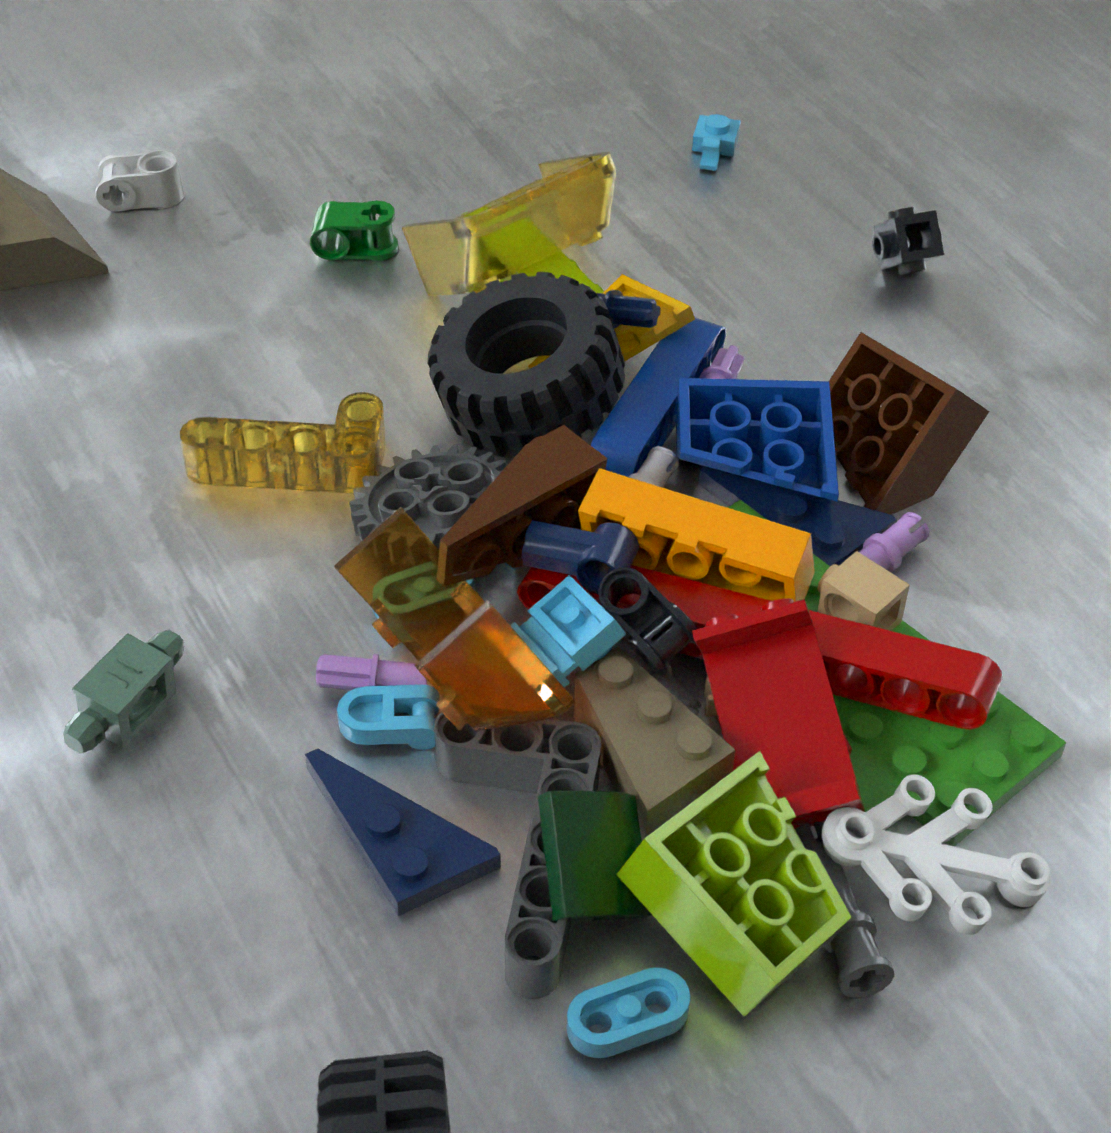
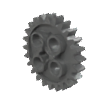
(429, 487)

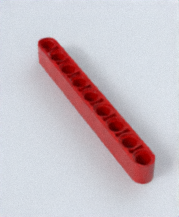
(860, 659)

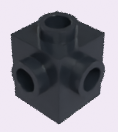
(907, 240)

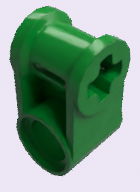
(352, 230)

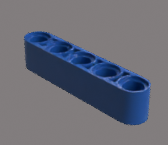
(649, 404)

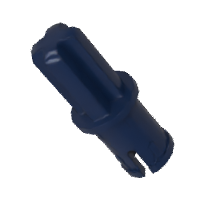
(630, 310)

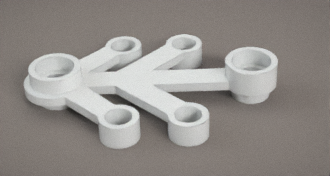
(930, 857)

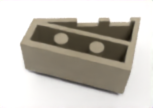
(648, 739)

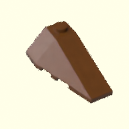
(539, 485)

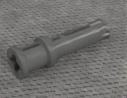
(853, 945)

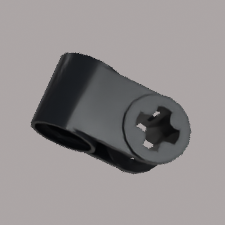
(653, 625)

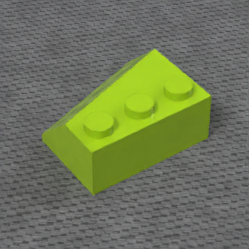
(737, 886)

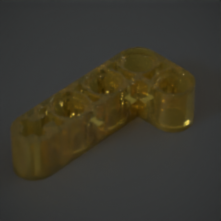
(288, 452)

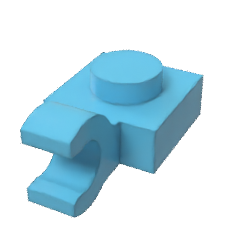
(715, 137)

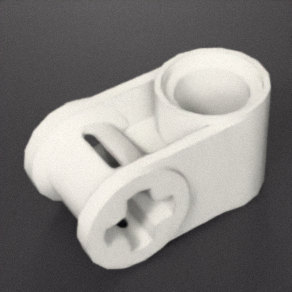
(144, 178)

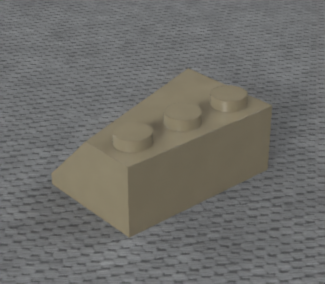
(38, 240)

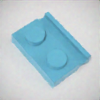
(569, 630)

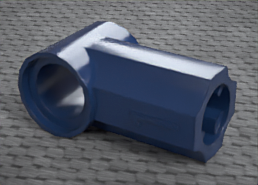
(580, 552)

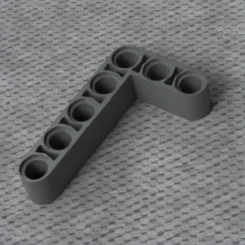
(530, 760)

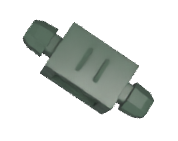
(124, 691)

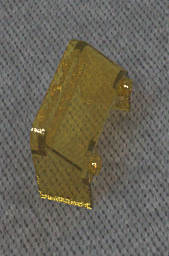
(517, 229)

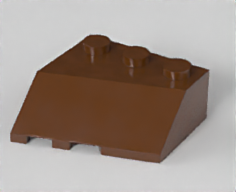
(896, 426)

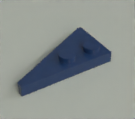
(834, 526)
(401, 842)

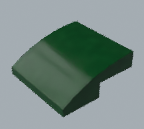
(585, 847)

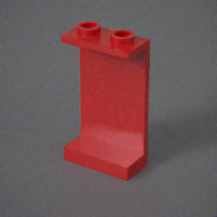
(780, 702)

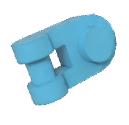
(369, 716)

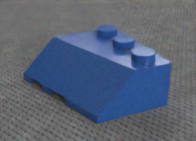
(760, 431)

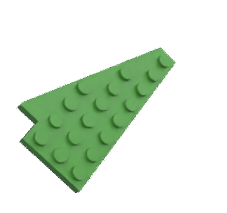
(891, 745)

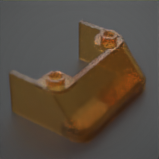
(454, 634)

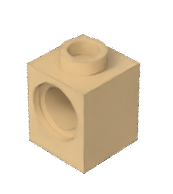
(863, 593)

